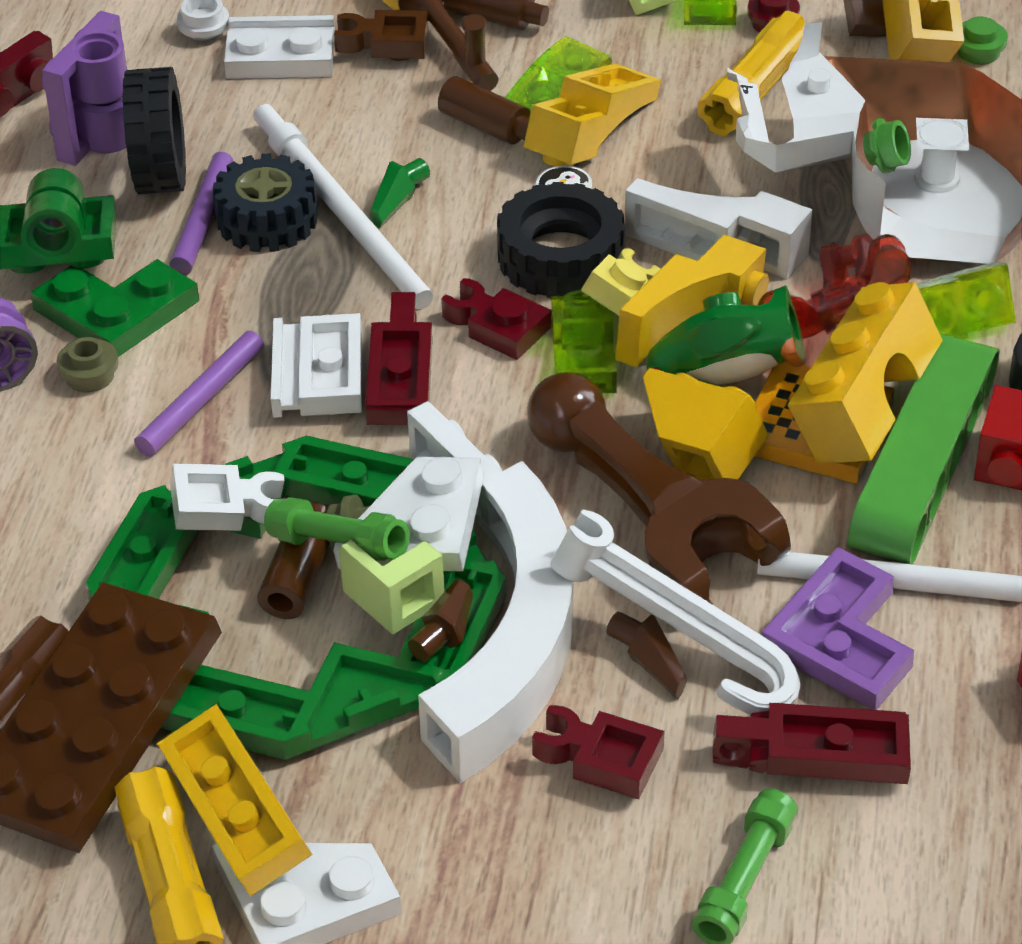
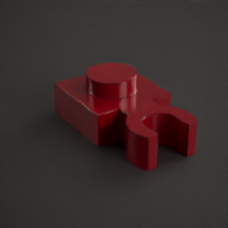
(500, 322)
(606, 754)

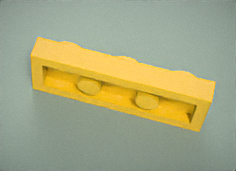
(234, 800)

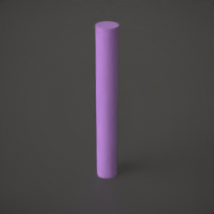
(199, 217)
(198, 393)

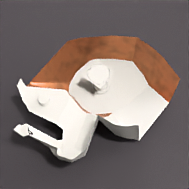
(965, 137)

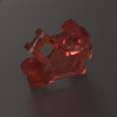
(874, 262)

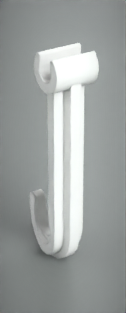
(590, 552)

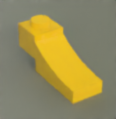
(587, 112)
(679, 293)

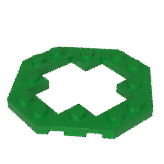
(354, 684)

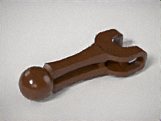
(681, 514)

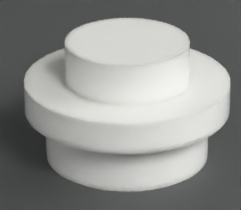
(202, 19)

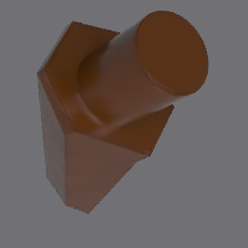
(443, 622)
(649, 649)

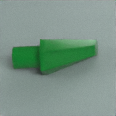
(397, 189)

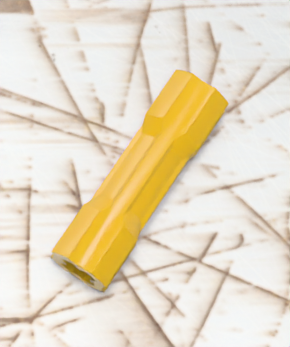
(761, 65)
(165, 858)

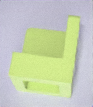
(393, 592)

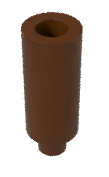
(504, 12)
(484, 110)
(292, 575)

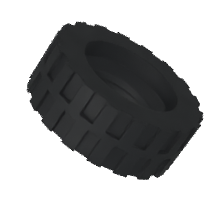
(154, 130)
(551, 210)

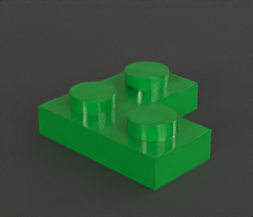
(117, 313)

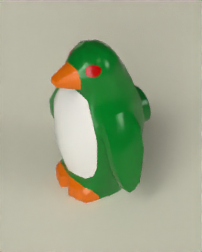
(732, 340)

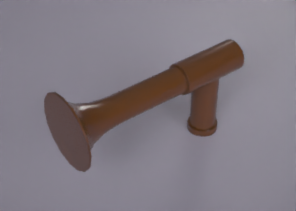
(467, 49)

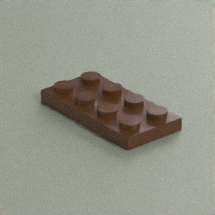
(96, 711)

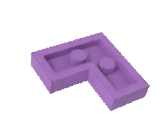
(828, 632)

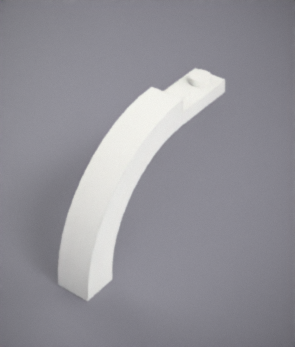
(513, 676)

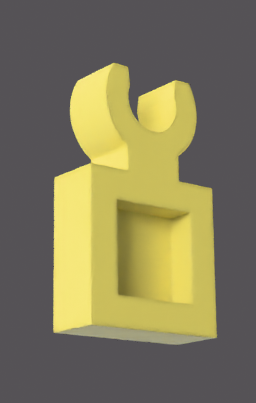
(617, 280)

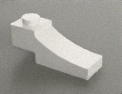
(694, 222)

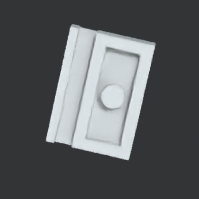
(280, 47)
(317, 365)

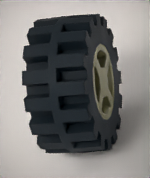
(265, 202)

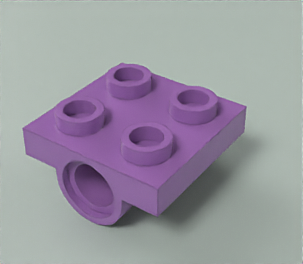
(86, 91)

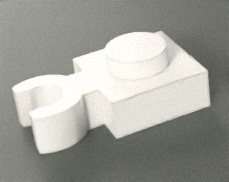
(217, 498)

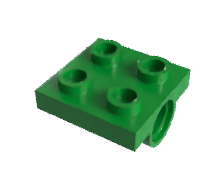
(57, 225)

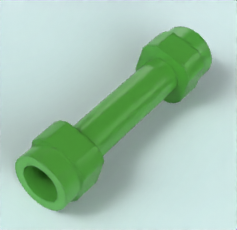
(378, 534)
(724, 908)

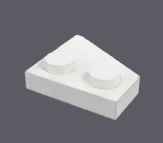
(437, 503)
(319, 899)

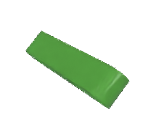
(923, 451)

